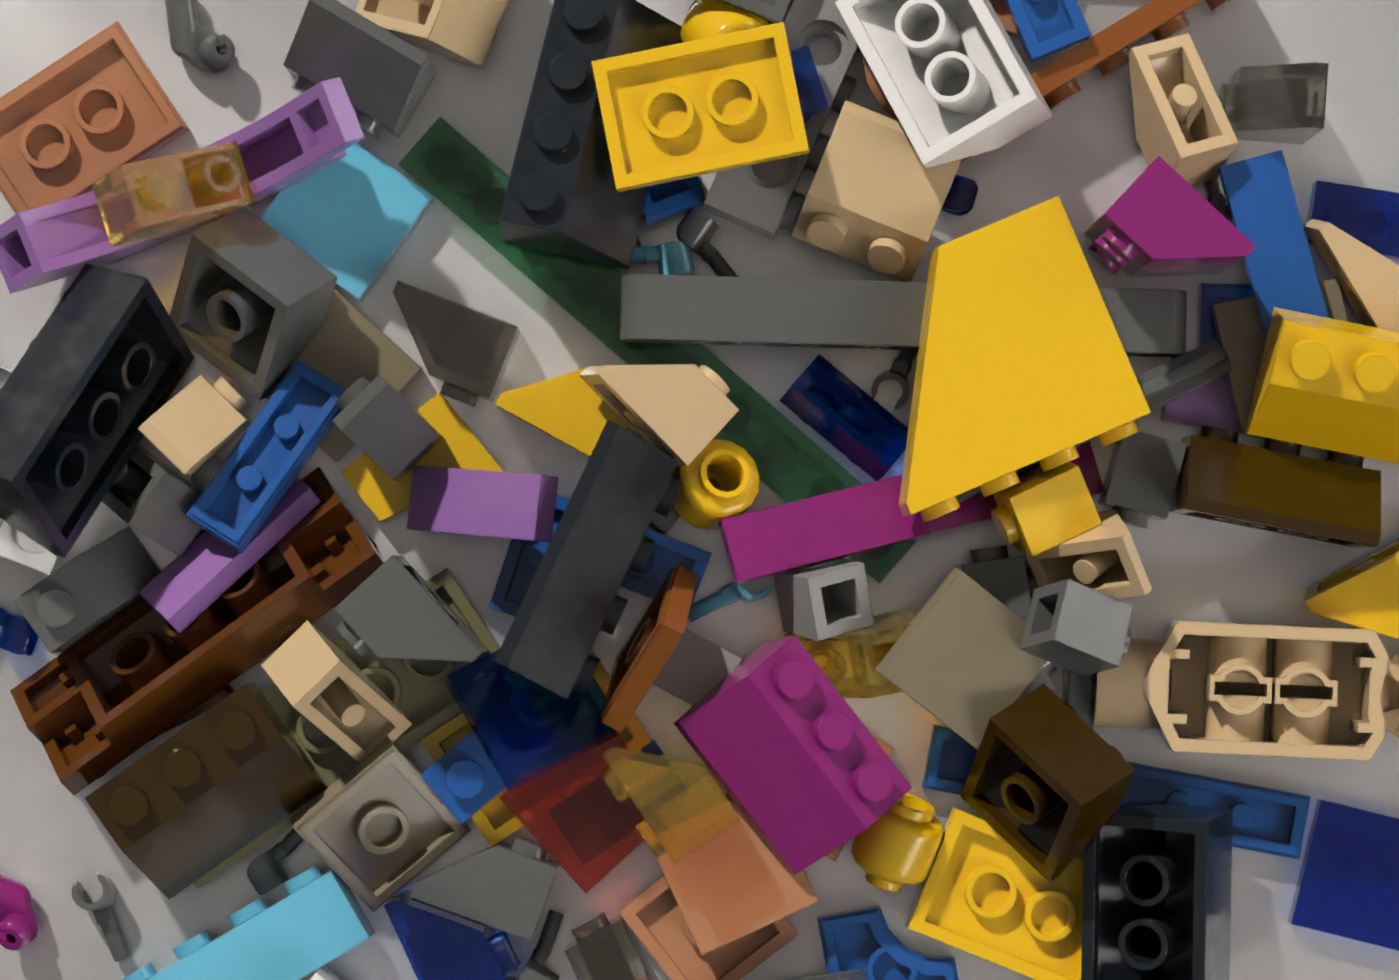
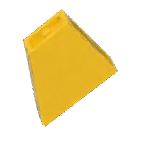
(1011, 362)

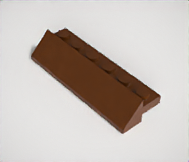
(143, 676)

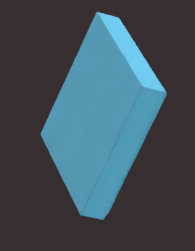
(350, 216)

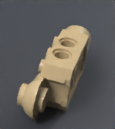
(1256, 690)

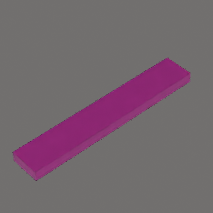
(848, 525)

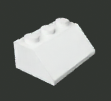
(947, 74)

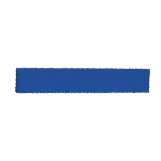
(1262, 816)

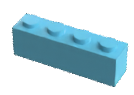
(276, 941)

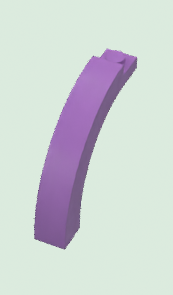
(276, 154)

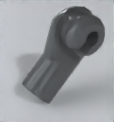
(194, 41)

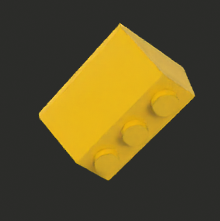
(1328, 386)

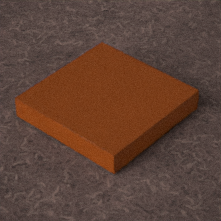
(648, 647)

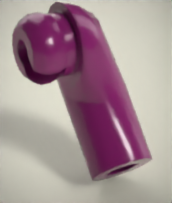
(17, 915)

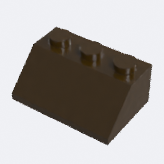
(1279, 489)
(207, 791)

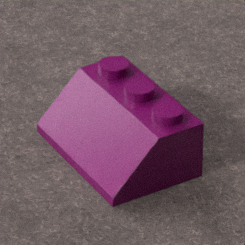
(1165, 229)
(792, 754)

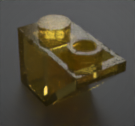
(172, 192)
(853, 656)
(675, 797)

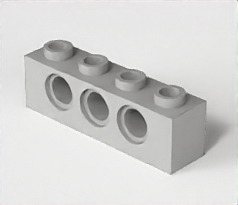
(764, 205)

